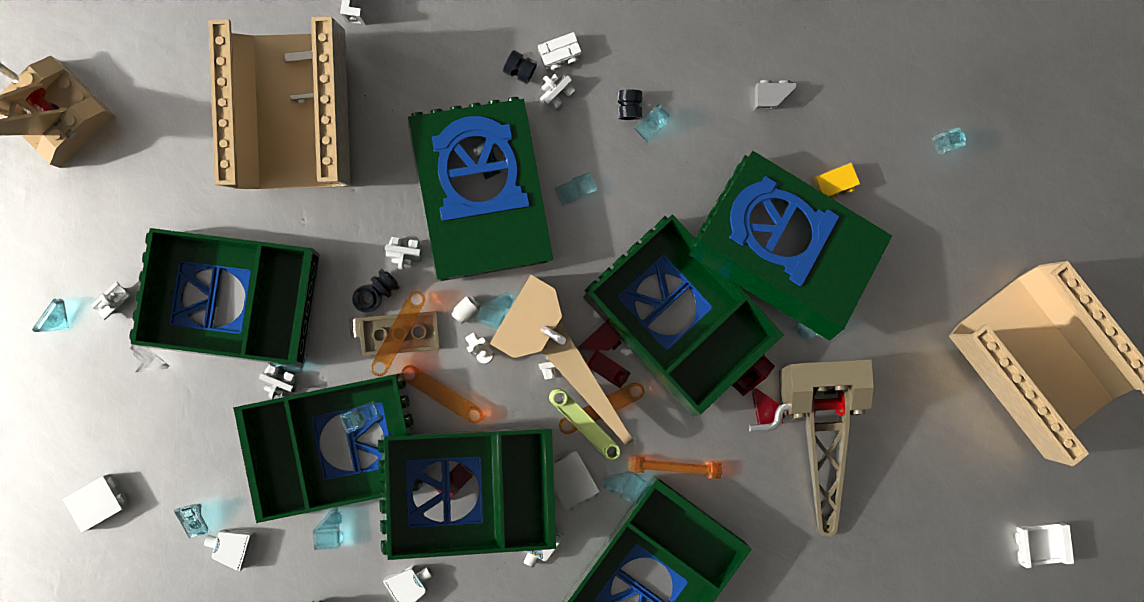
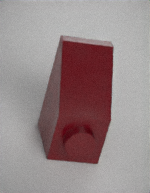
(602, 339)
(608, 369)
(754, 375)
(764, 407)
(458, 478)

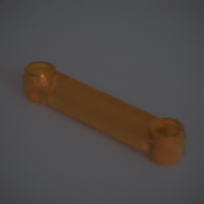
(398, 333)
(442, 394)
(617, 399)
(638, 464)

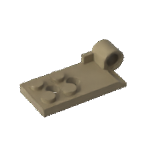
(375, 329)

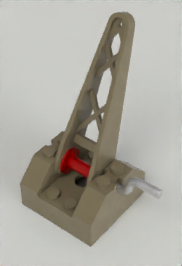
(797, 392)

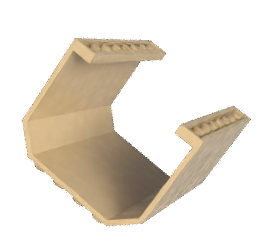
(258, 130)
(1050, 356)

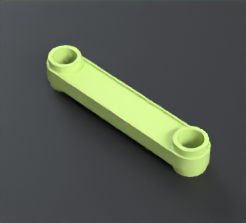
(585, 424)

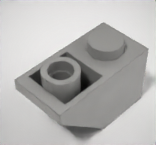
(770, 95)

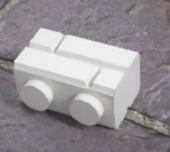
(560, 51)

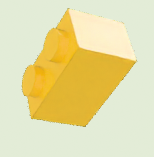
(836, 181)

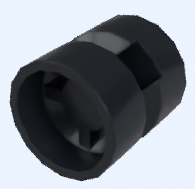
(520, 67)
(629, 103)

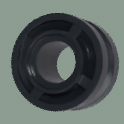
(385, 283)
(358, 300)

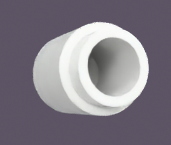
(466, 309)

